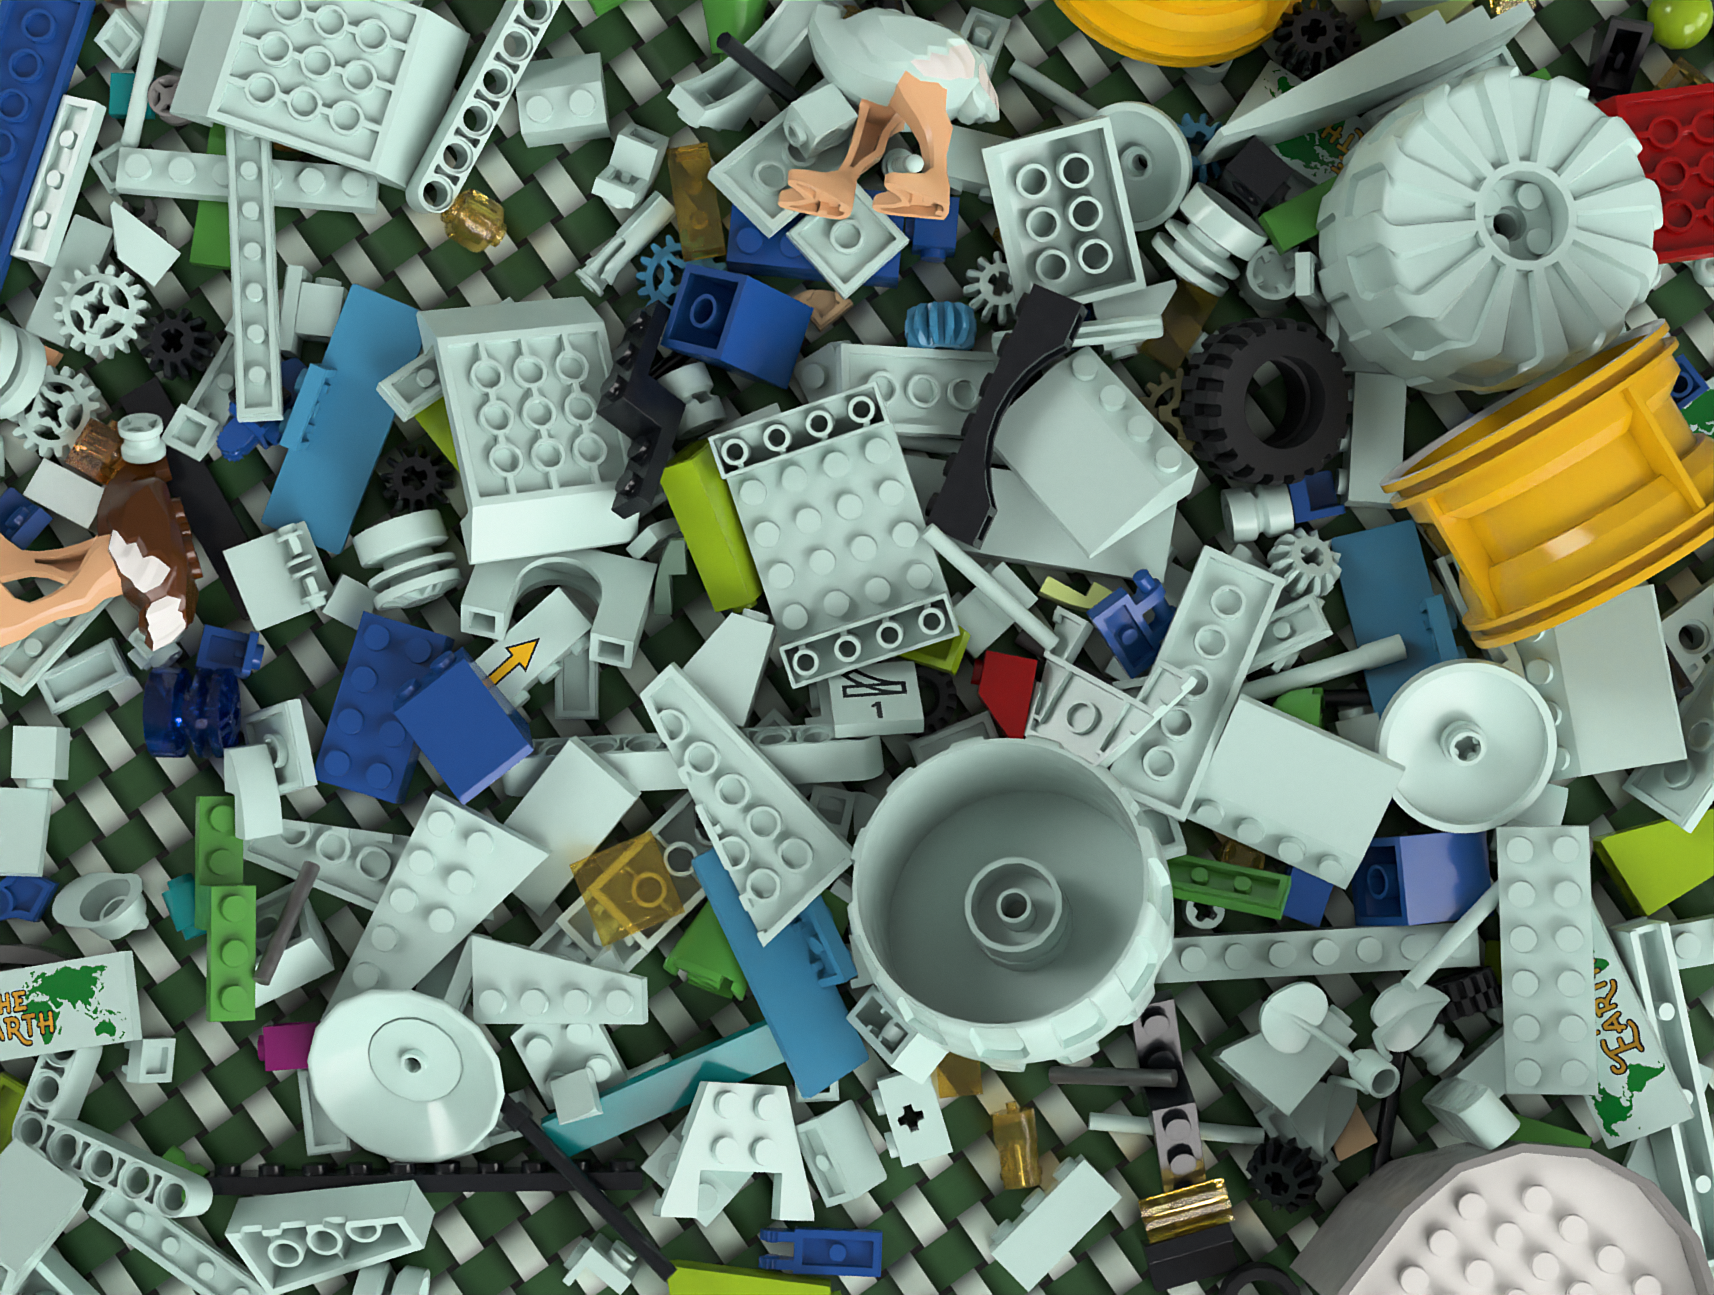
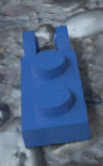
(826, 1251)

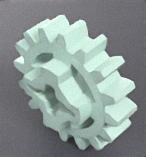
(100, 328)
(72, 407)

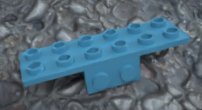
(341, 418)
(1390, 595)
(792, 981)

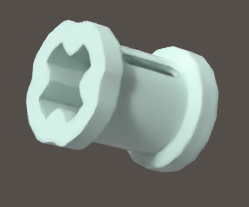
(1189, 913)

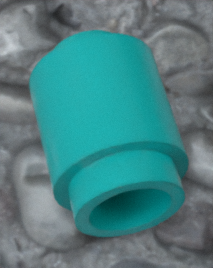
(181, 905)

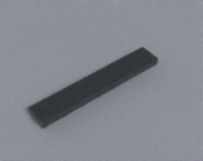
(198, 489)

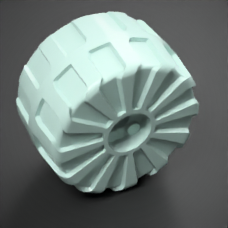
(1416, 247)
(968, 843)

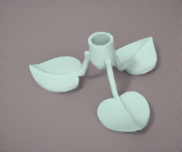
(1402, 1023)

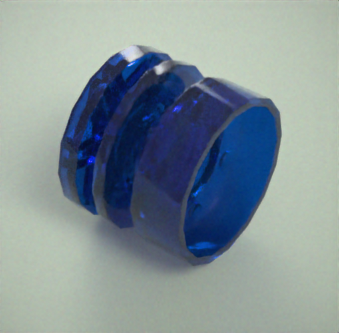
(191, 712)

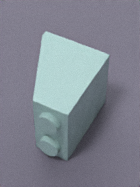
(734, 663)
(1280, 1077)
(34, 1209)

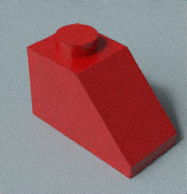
(1005, 689)

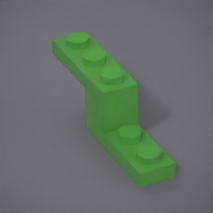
(225, 911)

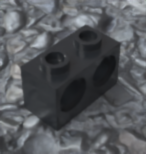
(1255, 179)

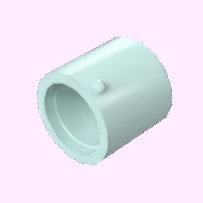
(1268, 279)

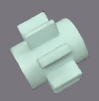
(145, 658)

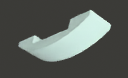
(206, 413)

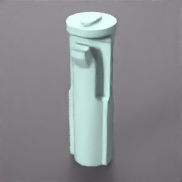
(628, 242)

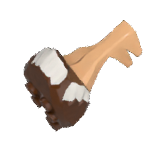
(138, 553)

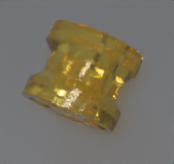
(1245, 855)

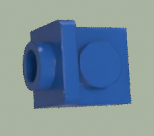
(20, 518)

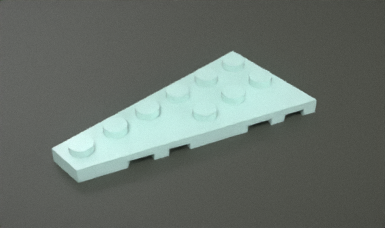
(439, 892)

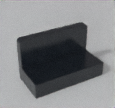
(1190, 1256)

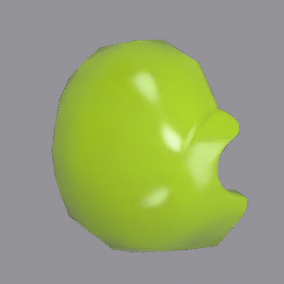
(1680, 22)

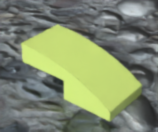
(1067, 597)

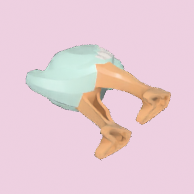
(897, 78)

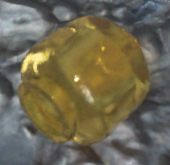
(474, 221)

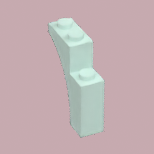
(728, 92)

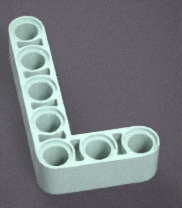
(1470, 1094)
(95, 1147)

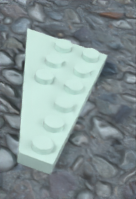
(756, 819)

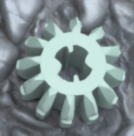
(983, 289)
(1304, 563)

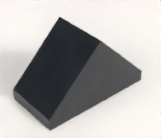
(1616, 56)

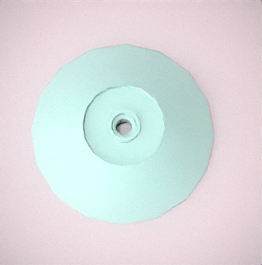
(388, 1100)

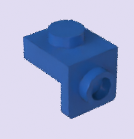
(229, 650)

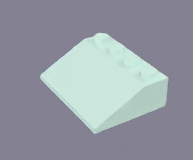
(1065, 212)
(1092, 453)
(1607, 687)
(1295, 791)

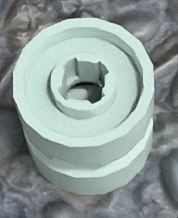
(702, 409)
(1257, 511)

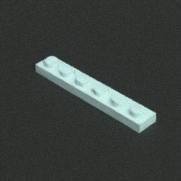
(205, 178)

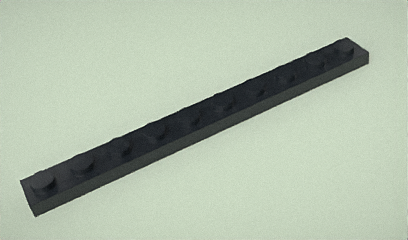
(444, 1177)

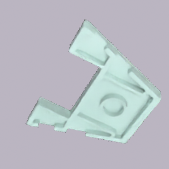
(1088, 713)
(564, 1048)
(738, 1131)

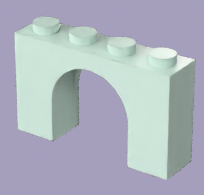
(617, 585)

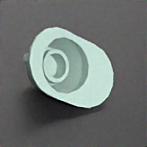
(103, 903)

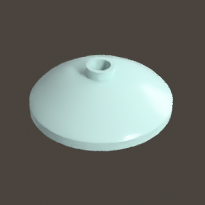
(1165, 182)

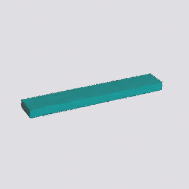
(668, 1087)

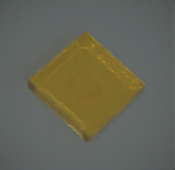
(627, 888)

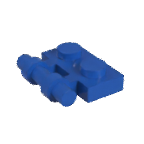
(1124, 628)

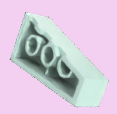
(327, 1232)

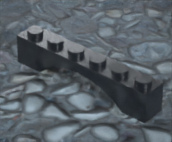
(1042, 333)

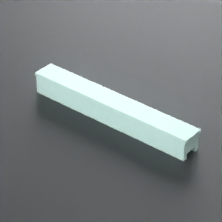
(1686, 1149)

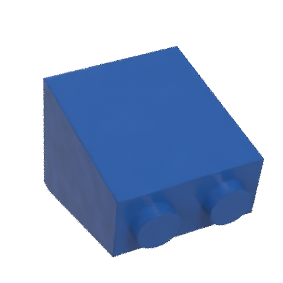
(737, 325)
(463, 724)
(1420, 878)

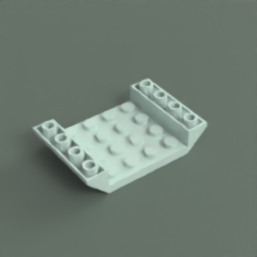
(325, 78)
(526, 426)
(836, 534)

